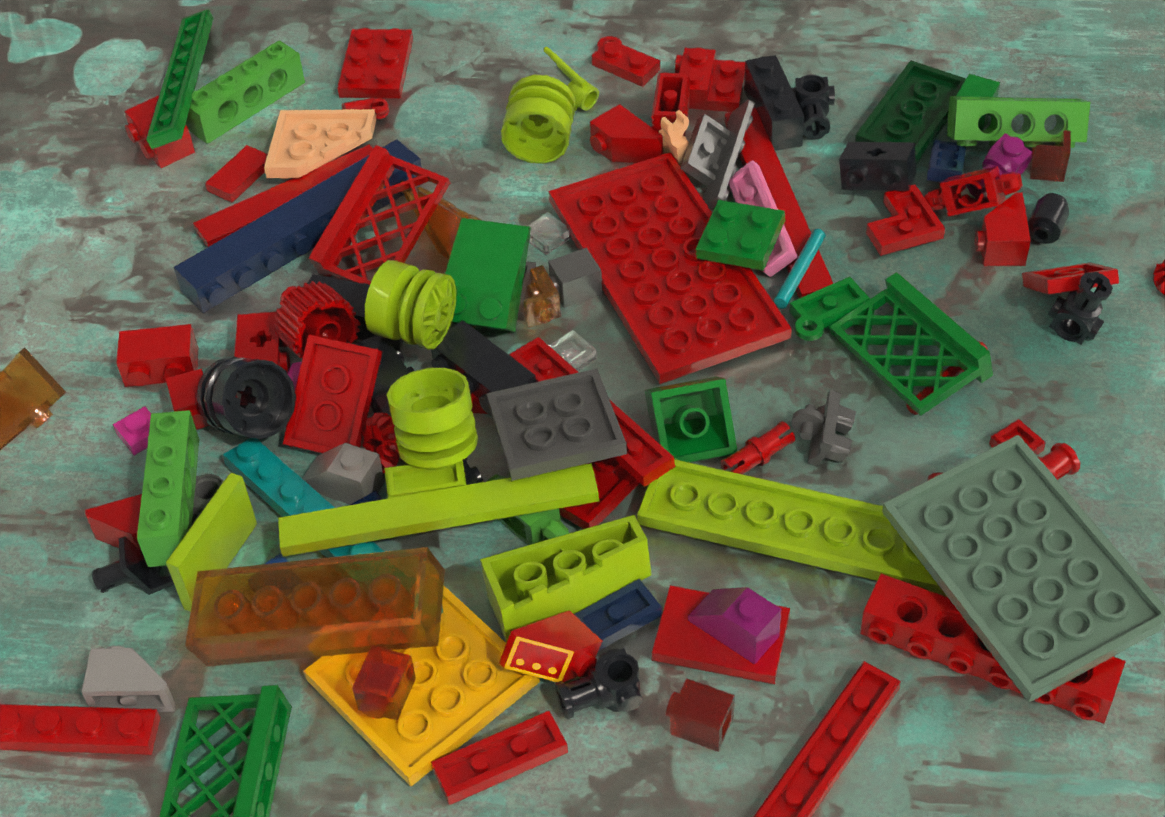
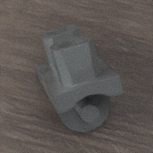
(821, 426)

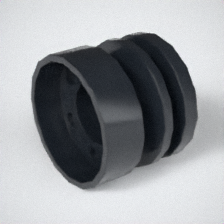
(265, 397)

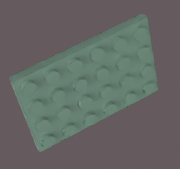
(1026, 567)

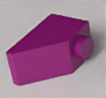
(739, 620)

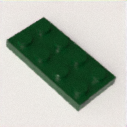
(912, 108)

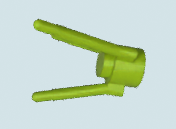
(585, 93)

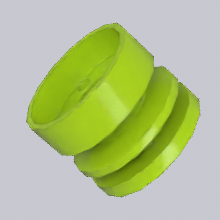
(538, 119)
(410, 304)
(433, 417)

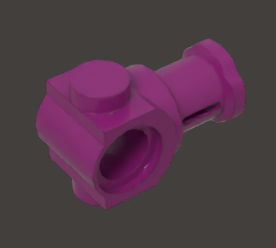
(1008, 155)

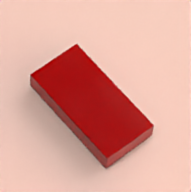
(237, 174)

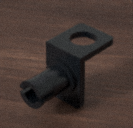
(128, 568)

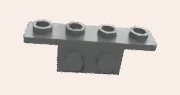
(714, 151)

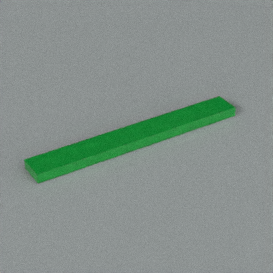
(180, 80)

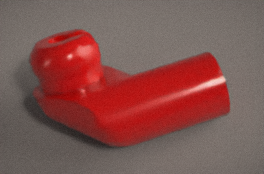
(380, 105)

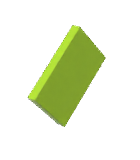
(213, 537)

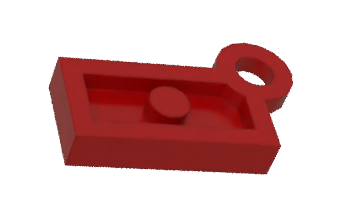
(625, 61)

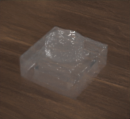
(548, 233)
(575, 350)

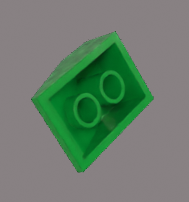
(488, 273)

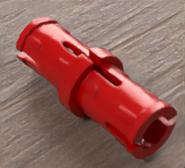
(759, 449)

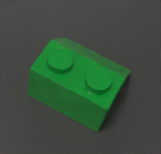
(692, 419)

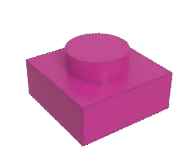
(134, 430)

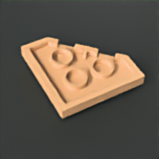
(315, 137)

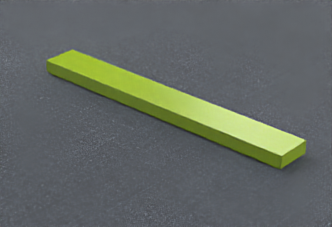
(436, 510)

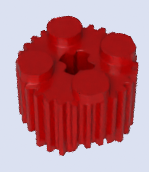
(316, 312)

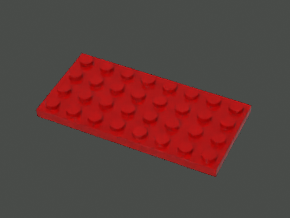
(644, 238)

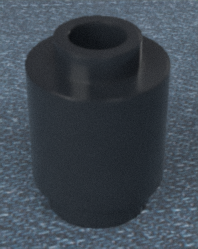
(1048, 218)

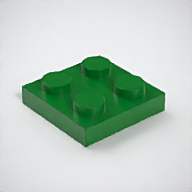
(740, 234)

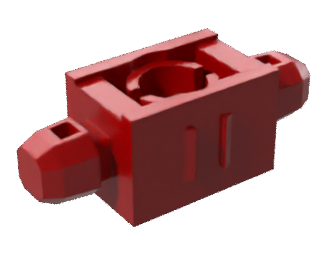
(996, 188)

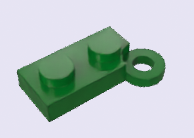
(825, 307)

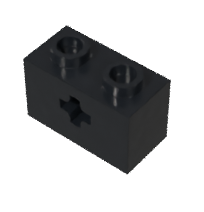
(878, 166)

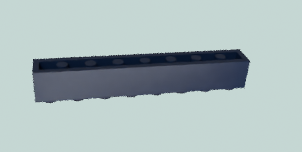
(275, 237)

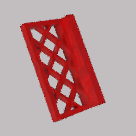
(358, 203)

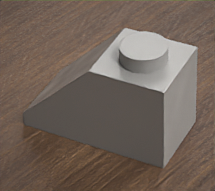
(346, 473)
(124, 680)

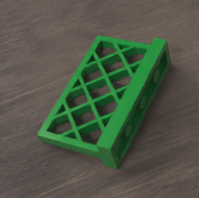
(937, 331)
(258, 766)

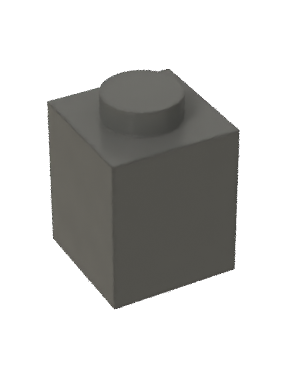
(576, 277)

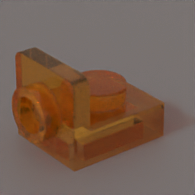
(543, 298)

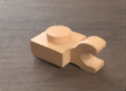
(673, 136)

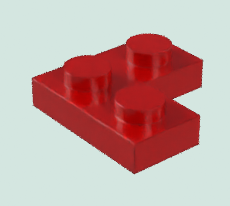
(911, 222)

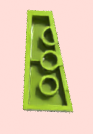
(565, 572)

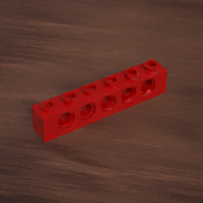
(965, 653)

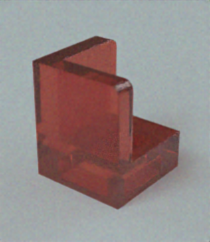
(1051, 161)

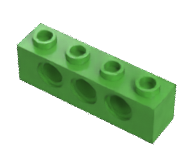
(244, 91)
(966, 111)
(168, 485)

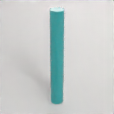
(799, 268)

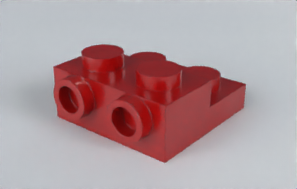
(713, 82)

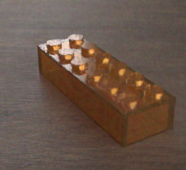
(316, 607)

